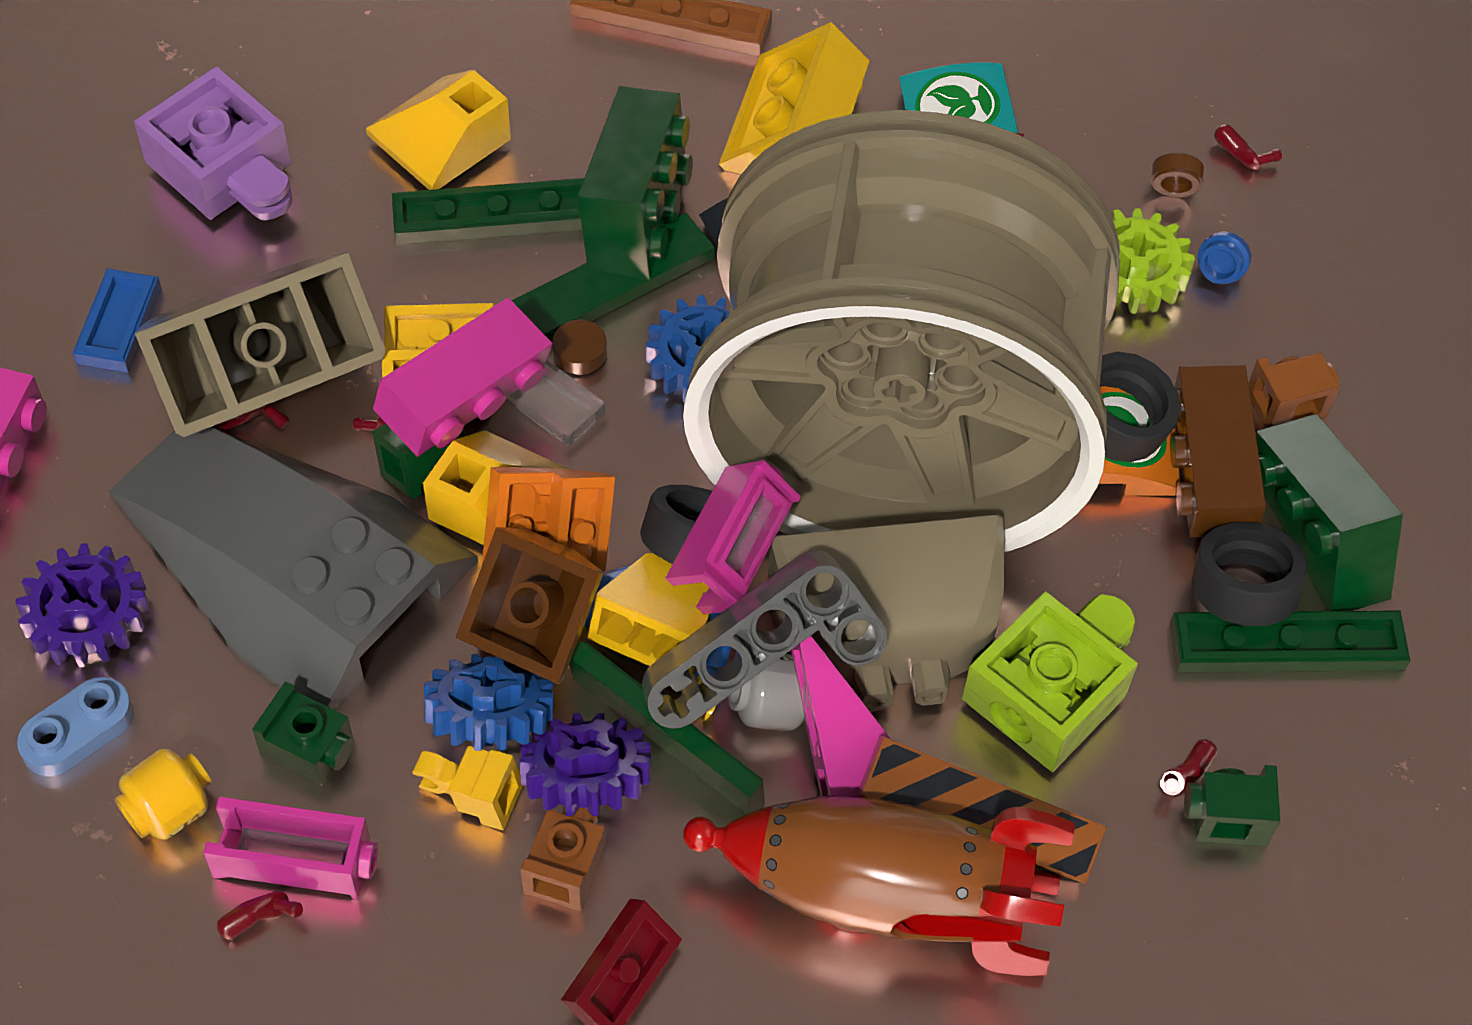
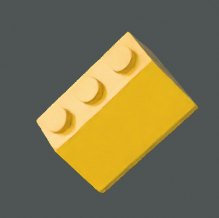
(793, 89)

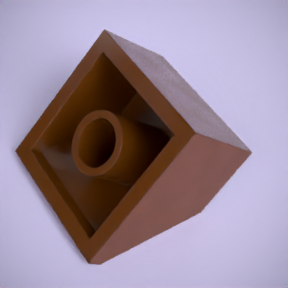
(530, 602)

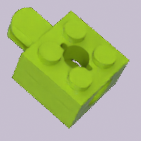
(1054, 675)

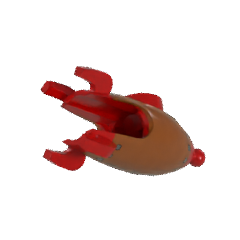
(901, 870)

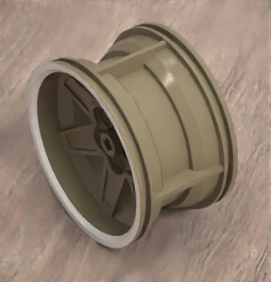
(911, 327)

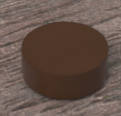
(1177, 174)
(579, 347)

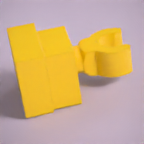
(481, 786)

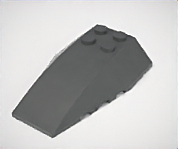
(286, 555)

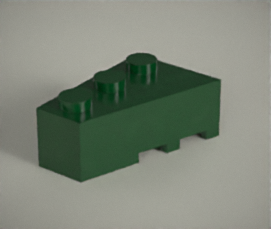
(1331, 512)

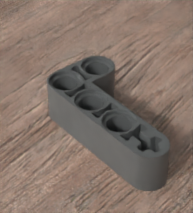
(759, 648)

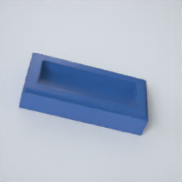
(117, 312)

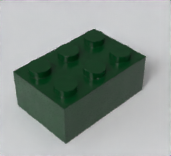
(635, 182)

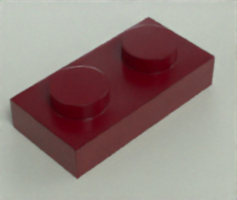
(622, 966)

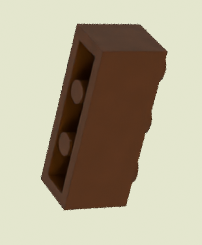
(1216, 449)

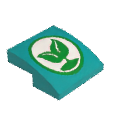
(962, 90)

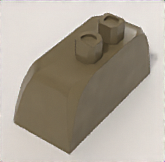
(260, 342)
(929, 585)

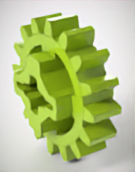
(1152, 261)

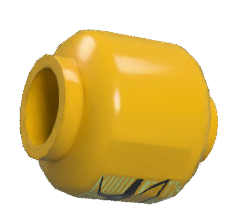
(163, 794)

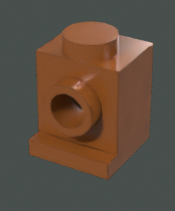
(1293, 388)
(564, 875)

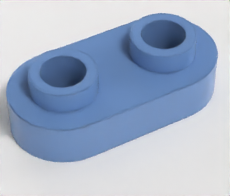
(77, 727)

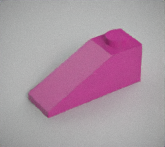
(837, 722)

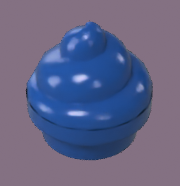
(1224, 257)

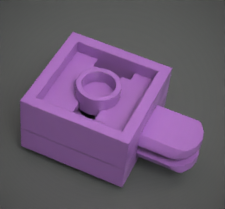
(218, 148)

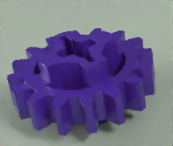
(77, 625)
(589, 763)

